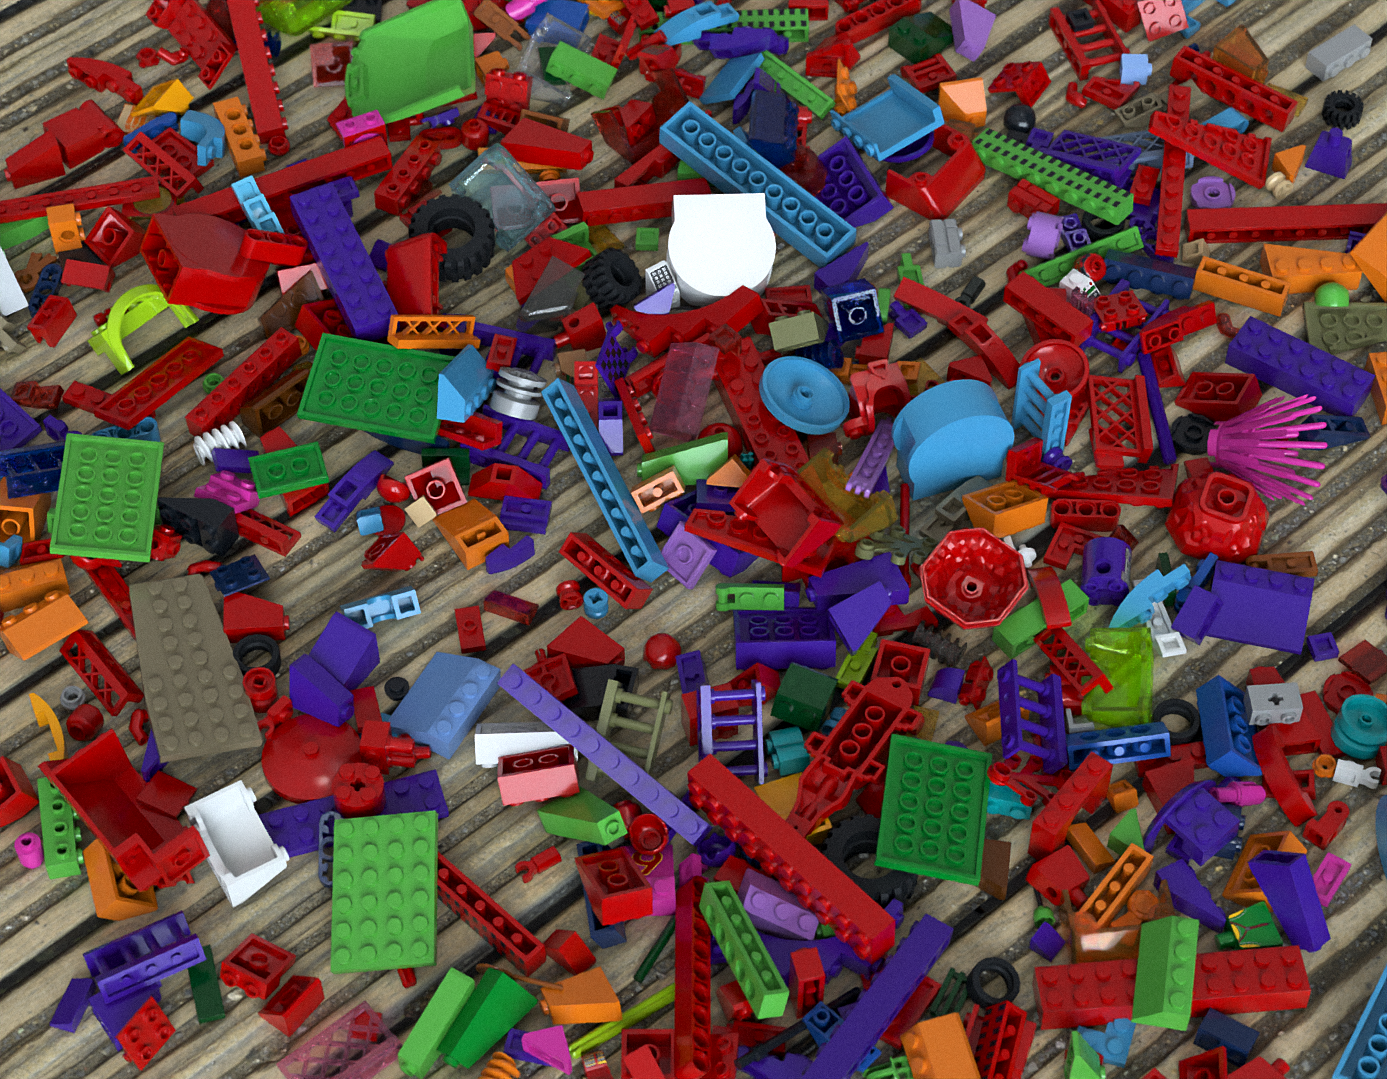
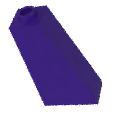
(850, 579)
(1293, 896)

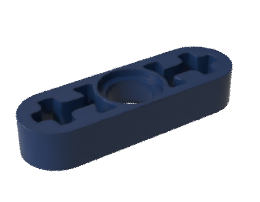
(44, 283)
(324, 830)

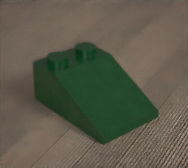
(920, 36)

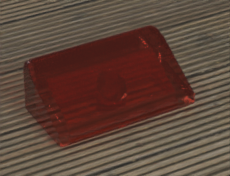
(510, 607)

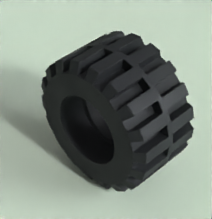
(611, 278)

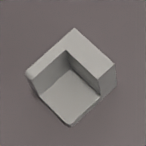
(1076, 725)

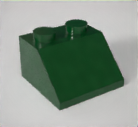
(804, 697)

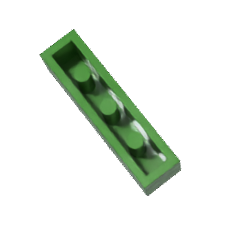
(1020, 628)

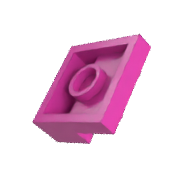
(230, 490)

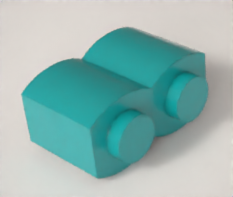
(787, 750)

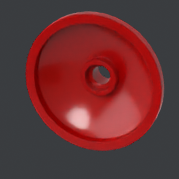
(1061, 360)

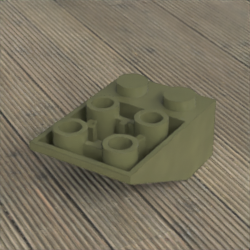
(798, 331)

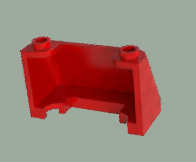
(415, 277)
(786, 511)

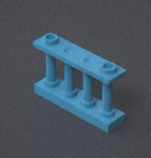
(1055, 410)

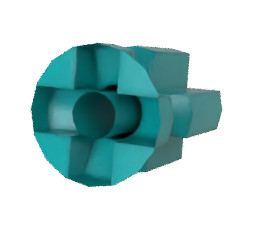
(747, 460)

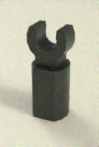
(971, 291)

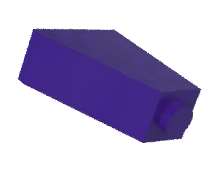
(859, 615)
(318, 692)
(117, 1013)

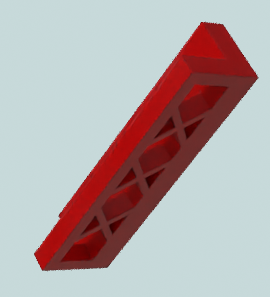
(177, 171)
(642, 379)
(477, 431)
(265, 536)
(1074, 654)
(107, 666)

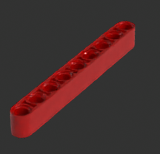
(692, 984)

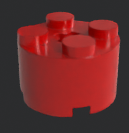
(358, 790)

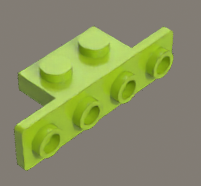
(345, 25)

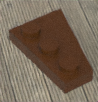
(287, 308)

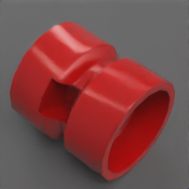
(261, 688)

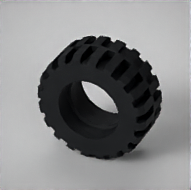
(463, 215)
(861, 837)

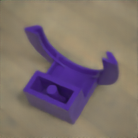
(1197, 819)

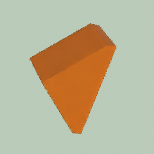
(1289, 162)
(729, 474)

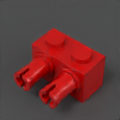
(384, 750)

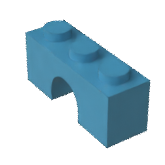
(389, 605)

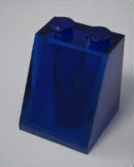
(853, 310)

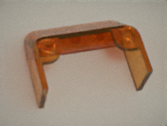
(1089, 944)

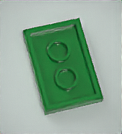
(288, 470)

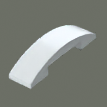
(1164, 638)

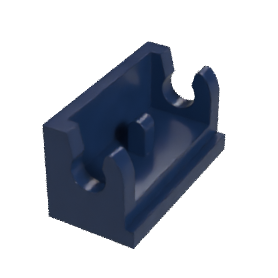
(1224, 1031)

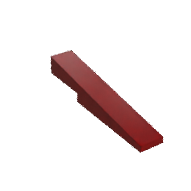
(655, 163)

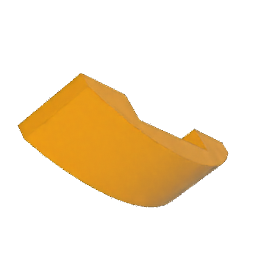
(44, 717)

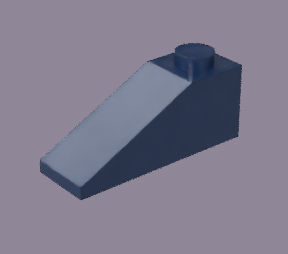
(1338, 432)

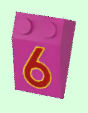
(660, 875)

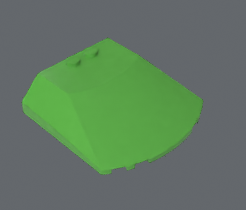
(413, 62)

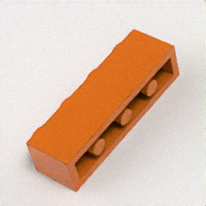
(1241, 286)
(1118, 885)

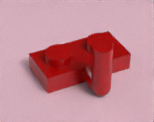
(400, 129)

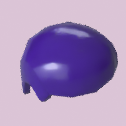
(716, 850)

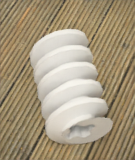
(220, 439)

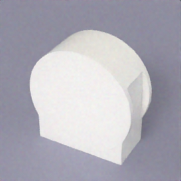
(719, 245)

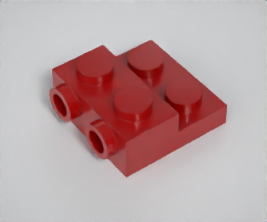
(508, 89)
(256, 966)

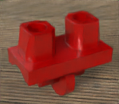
(692, 84)
(548, 227)

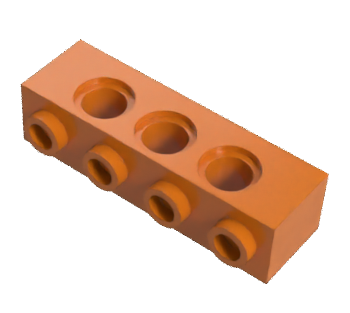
(239, 137)

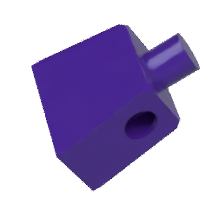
(1331, 154)

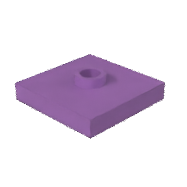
(687, 555)

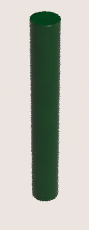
(655, 951)

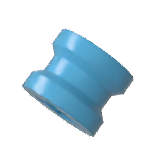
(598, 609)

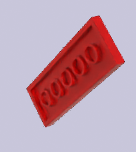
(158, 383)

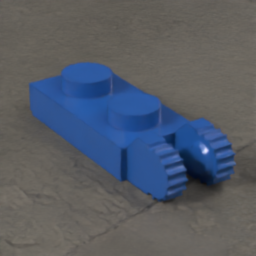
(153, 128)
(1205, 571)

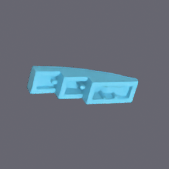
(255, 206)

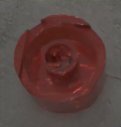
(807, 170)

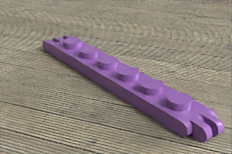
(873, 459)

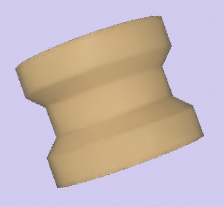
(1279, 185)

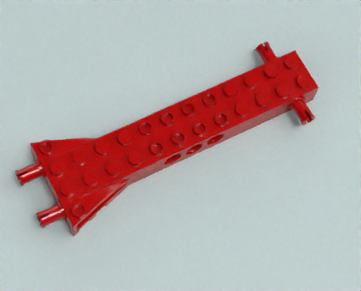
(763, 433)

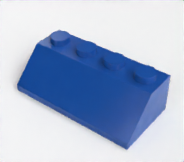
(1226, 729)

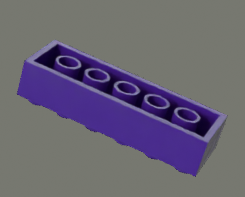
(1299, 368)

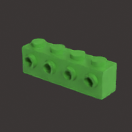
(59, 833)

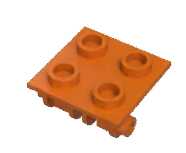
(844, 91)

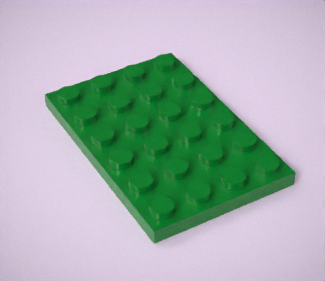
(374, 388)
(934, 810)

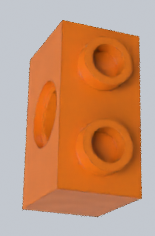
(65, 228)

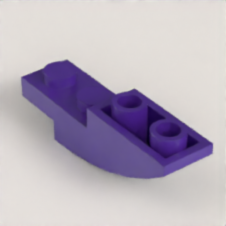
(741, 43)
(350, 490)

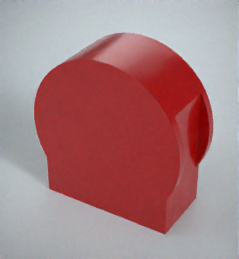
(200, 263)

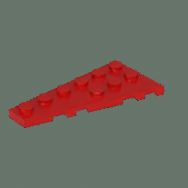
(1220, 146)
(1124, 486)
(751, 539)

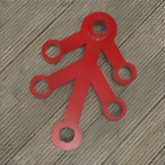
(1002, 775)

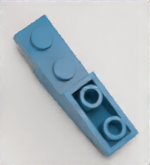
(691, 22)
(1138, 604)

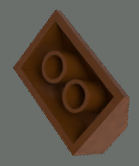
(275, 403)

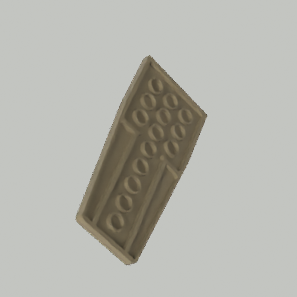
(189, 671)

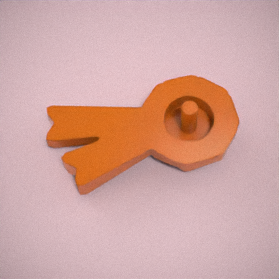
(1138, 908)

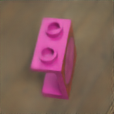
(362, 128)

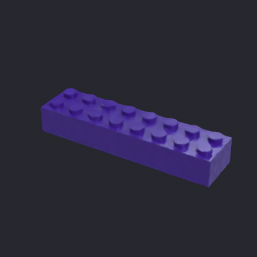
(344, 262)

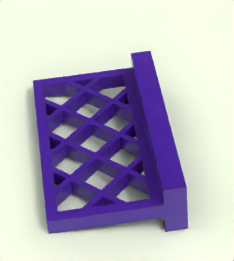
(1104, 169)

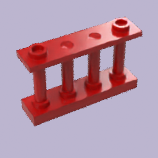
(1075, 51)

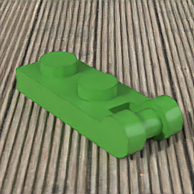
(750, 596)

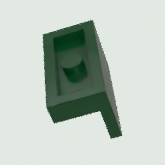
(459, 456)

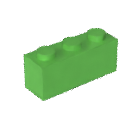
(581, 70)

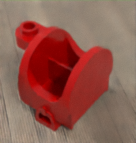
(872, 392)

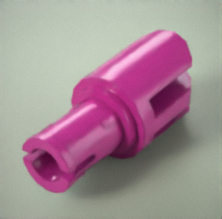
(521, 8)
(1239, 793)

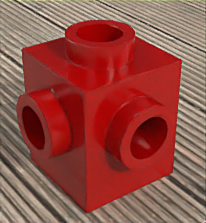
(165, 542)

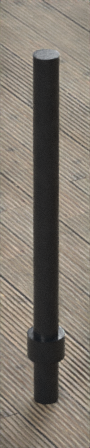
(760, 1050)

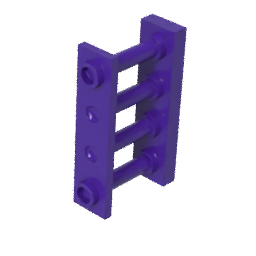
(527, 344)
(1128, 356)
(534, 433)
(1050, 712)
(706, 722)
(148, 968)

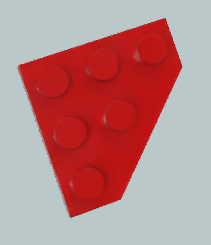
(911, 1012)

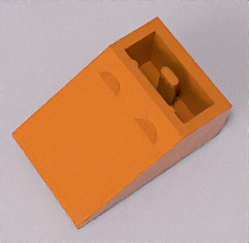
(472, 532)

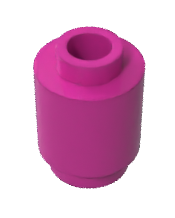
(29, 850)

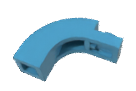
(207, 132)

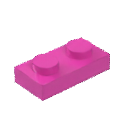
(1330, 877)

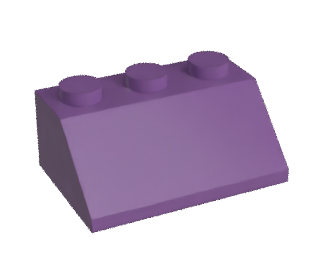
(775, 909)

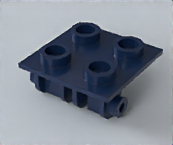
(239, 575)

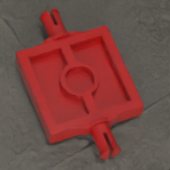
(554, 675)

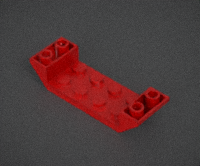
(198, 33)

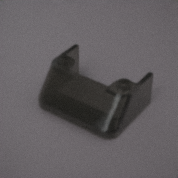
(550, 299)

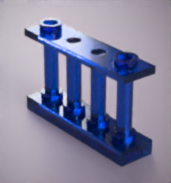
(32, 469)

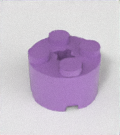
(1043, 236)

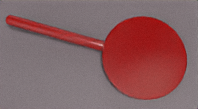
(393, 521)

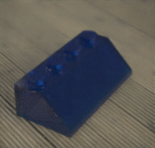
(773, 127)

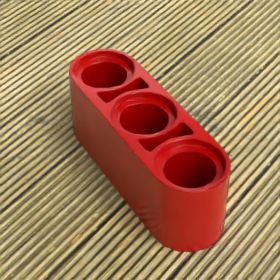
(273, 247)
(1085, 514)

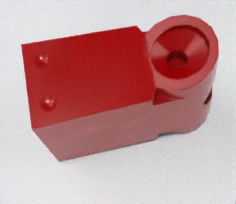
(84, 133)

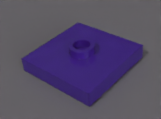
(714, 497)

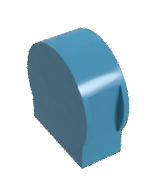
(951, 437)

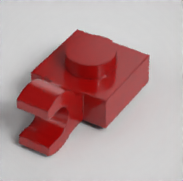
(276, 715)

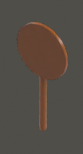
(482, 968)

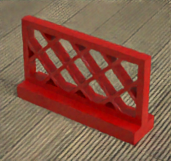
(1137, 417)

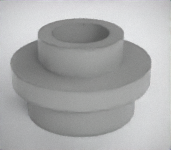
(69, 693)

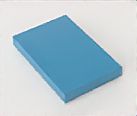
(731, 78)

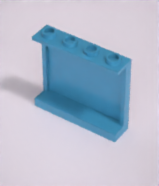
(889, 120)

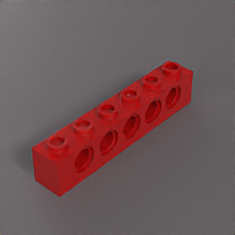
(1234, 88)
(244, 383)

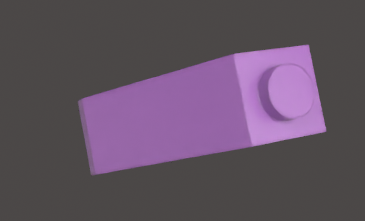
(970, 27)

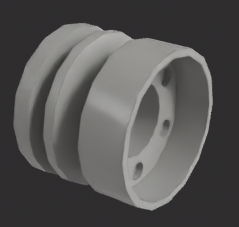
(519, 388)

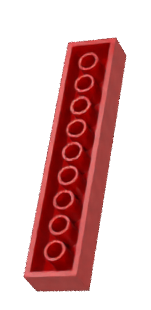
(791, 860)
(1222, 981)

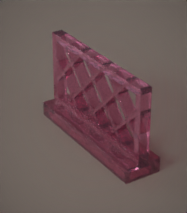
(365, 1067)

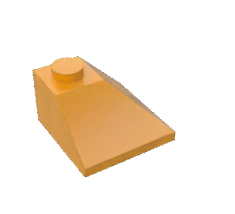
(164, 98)

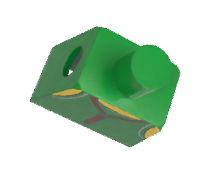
(1249, 930)

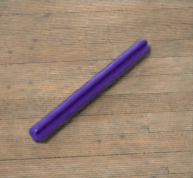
(1157, 409)

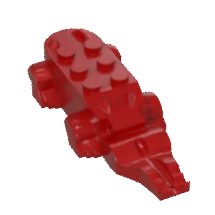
(853, 750)

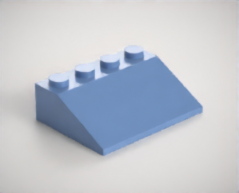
(446, 701)

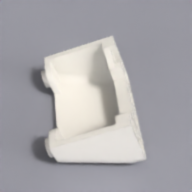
(237, 841)

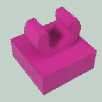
(691, 867)

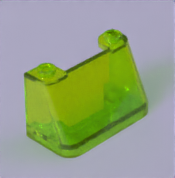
(298, 16)
(1128, 664)

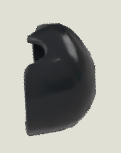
(1019, 118)

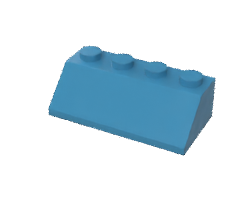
(464, 386)

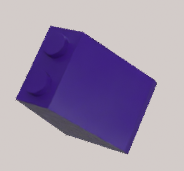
(346, 651)

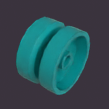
(1360, 726)

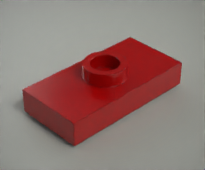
(470, 629)

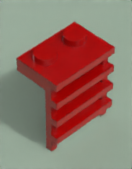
(612, 51)
(1026, 467)

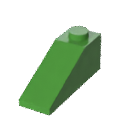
(1082, 1060)

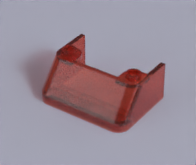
(665, 106)

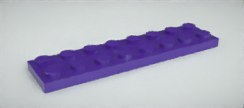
(298, 825)

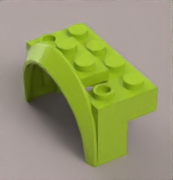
(109, 335)

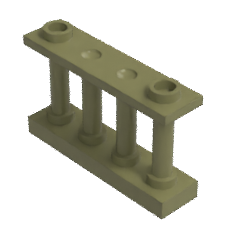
(609, 719)

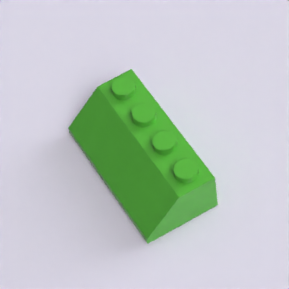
(1165, 972)

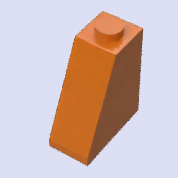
(583, 1000)

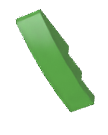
(20, 231)

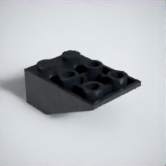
(201, 522)
(592, 684)

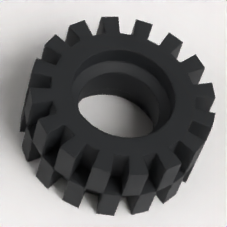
(1344, 101)

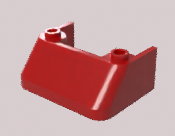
(943, 192)

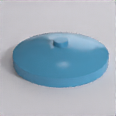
(804, 395)

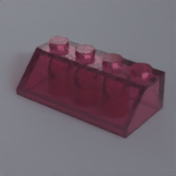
(684, 390)

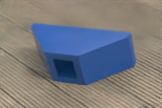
(820, 1024)

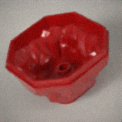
(1218, 517)
(977, 562)

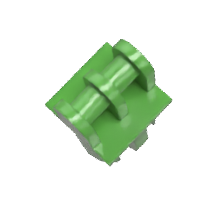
(889, 1071)

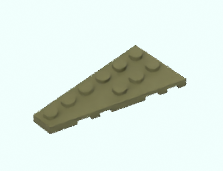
(1345, 327)

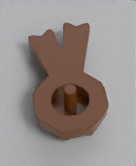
(29, 277)

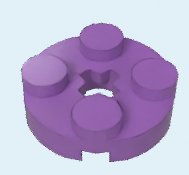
(1206, 185)

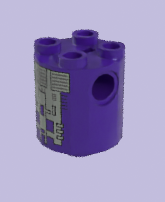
(1106, 571)

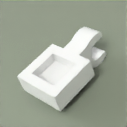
(1353, 774)

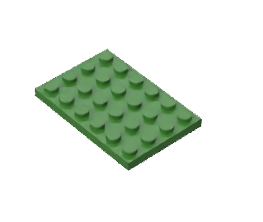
(107, 498)
(384, 892)

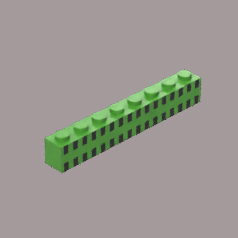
(786, 22)
(1054, 176)

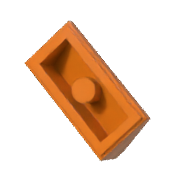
(1089, 847)

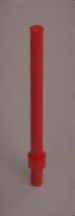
(904, 522)

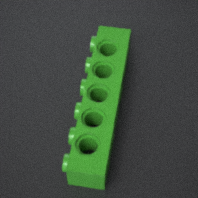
(743, 950)

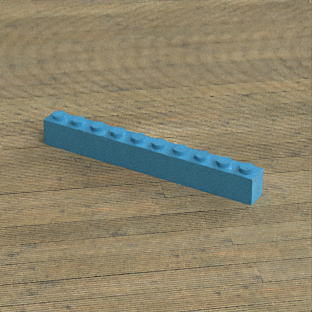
(605, 481)

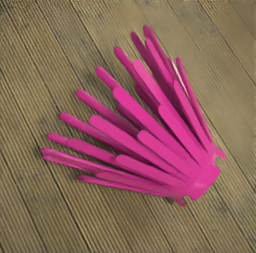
(1240, 446)

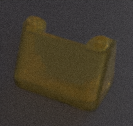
(859, 514)

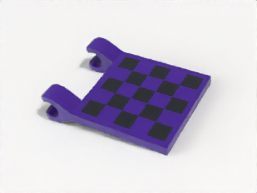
(613, 360)

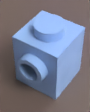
(1134, 68)

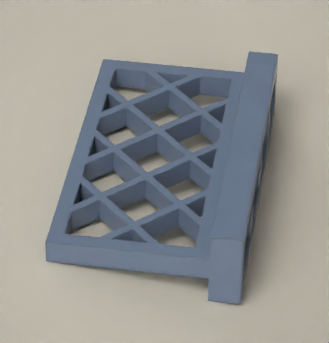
(1147, 157)

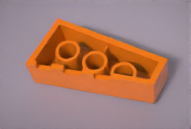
(1309, 267)

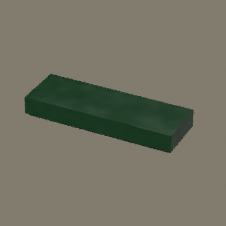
(206, 989)

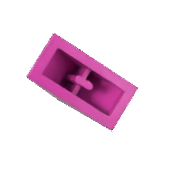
(550, 1047)

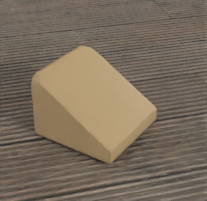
(1194, 251)
(421, 511)

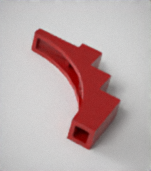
(657, 332)

